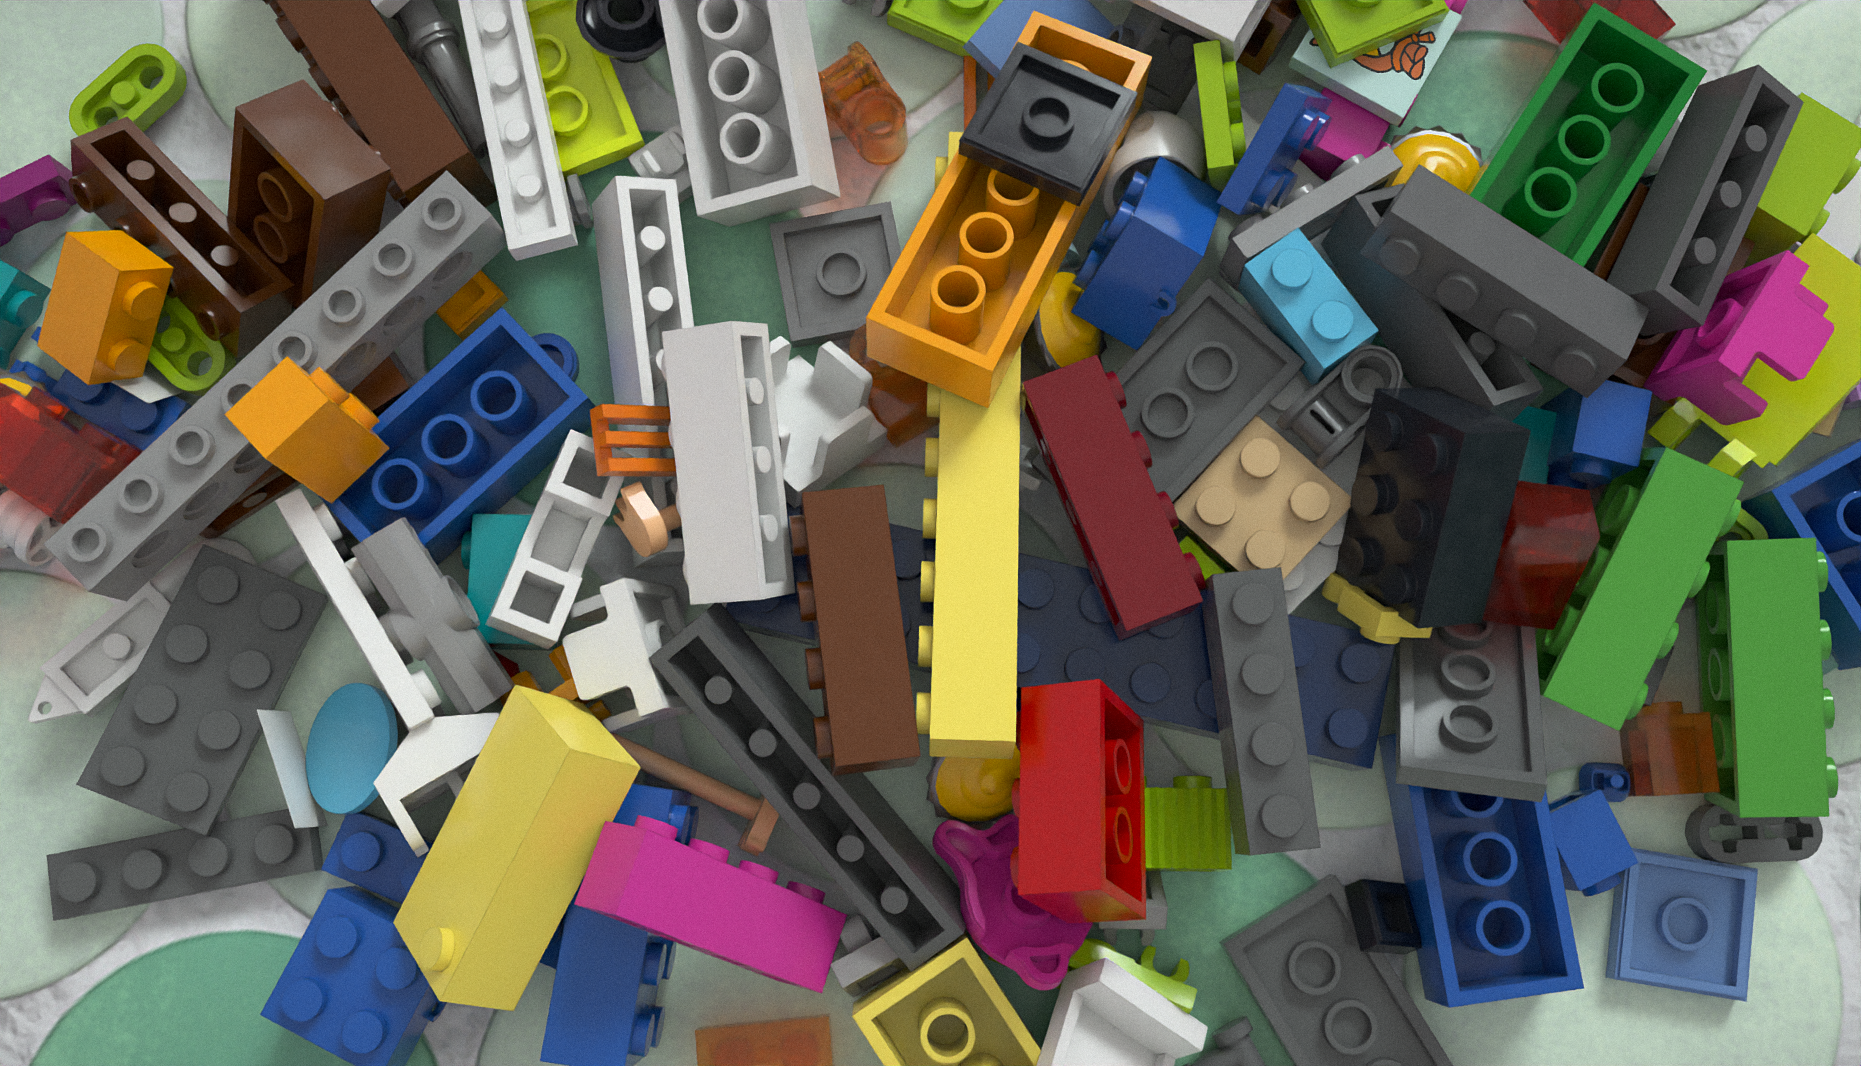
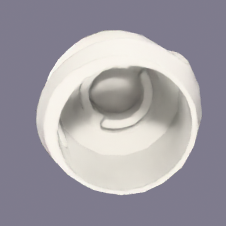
(1149, 137)

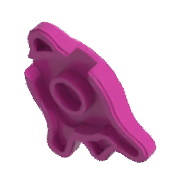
(994, 913)

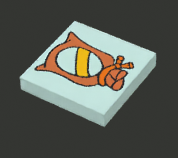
(1384, 78)

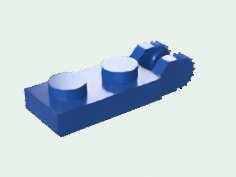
(109, 404)

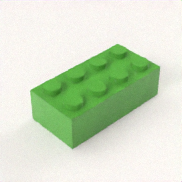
(1648, 560)
(1765, 677)

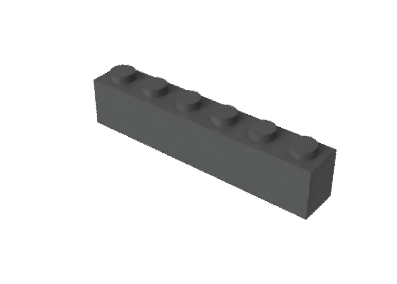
(835, 817)

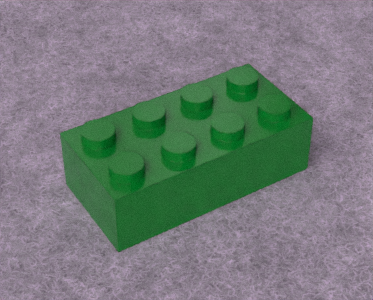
(1586, 133)

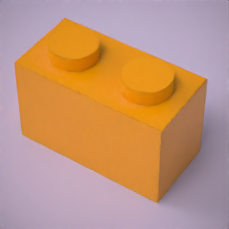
(104, 306)
(309, 428)

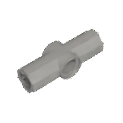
(433, 617)

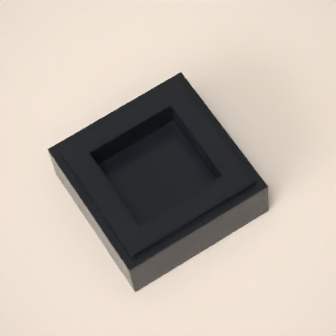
(1383, 917)

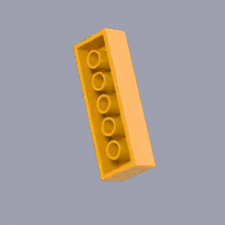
(989, 248)

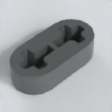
(1753, 845)

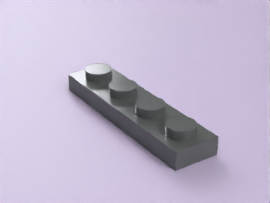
(180, 864)

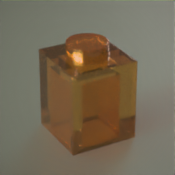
(1669, 751)

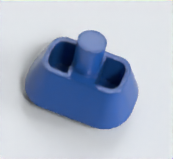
(1609, 777)

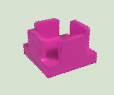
(1754, 316)

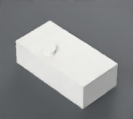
(749, 107)

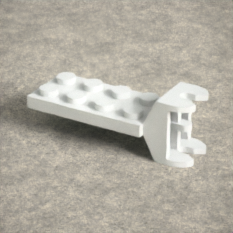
(438, 746)

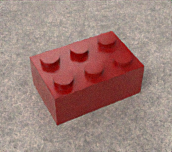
(1080, 803)

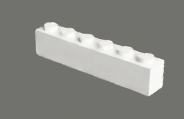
(643, 296)

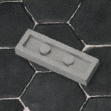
(1309, 209)

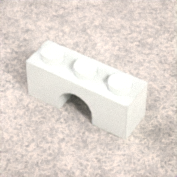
(556, 545)

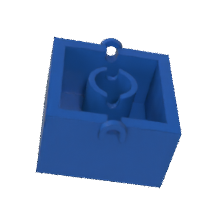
(1146, 252)
(354, 983)

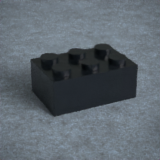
(1430, 504)

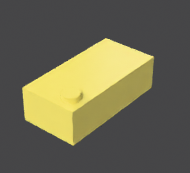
(514, 849)
(945, 1015)

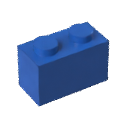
(1596, 435)

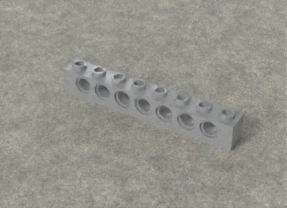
(342, 328)

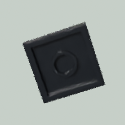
(1047, 123)

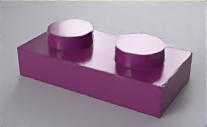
(33, 195)

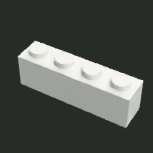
(727, 462)

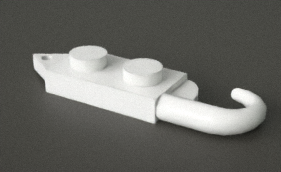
(108, 652)

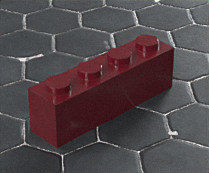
(1110, 496)

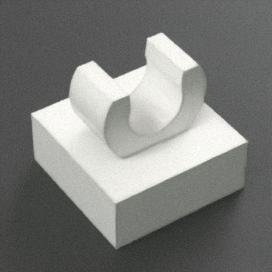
(665, 159)

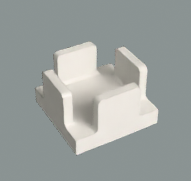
(821, 417)
(617, 650)

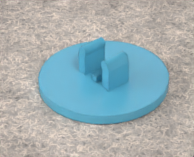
(350, 747)

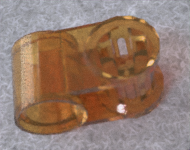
(859, 95)
(894, 397)

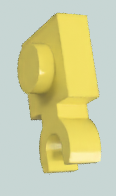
(1375, 620)

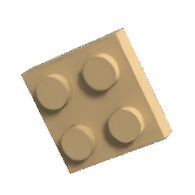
(1261, 503)

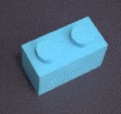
(1305, 305)

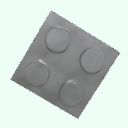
(833, 269)

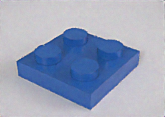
(1264, 172)

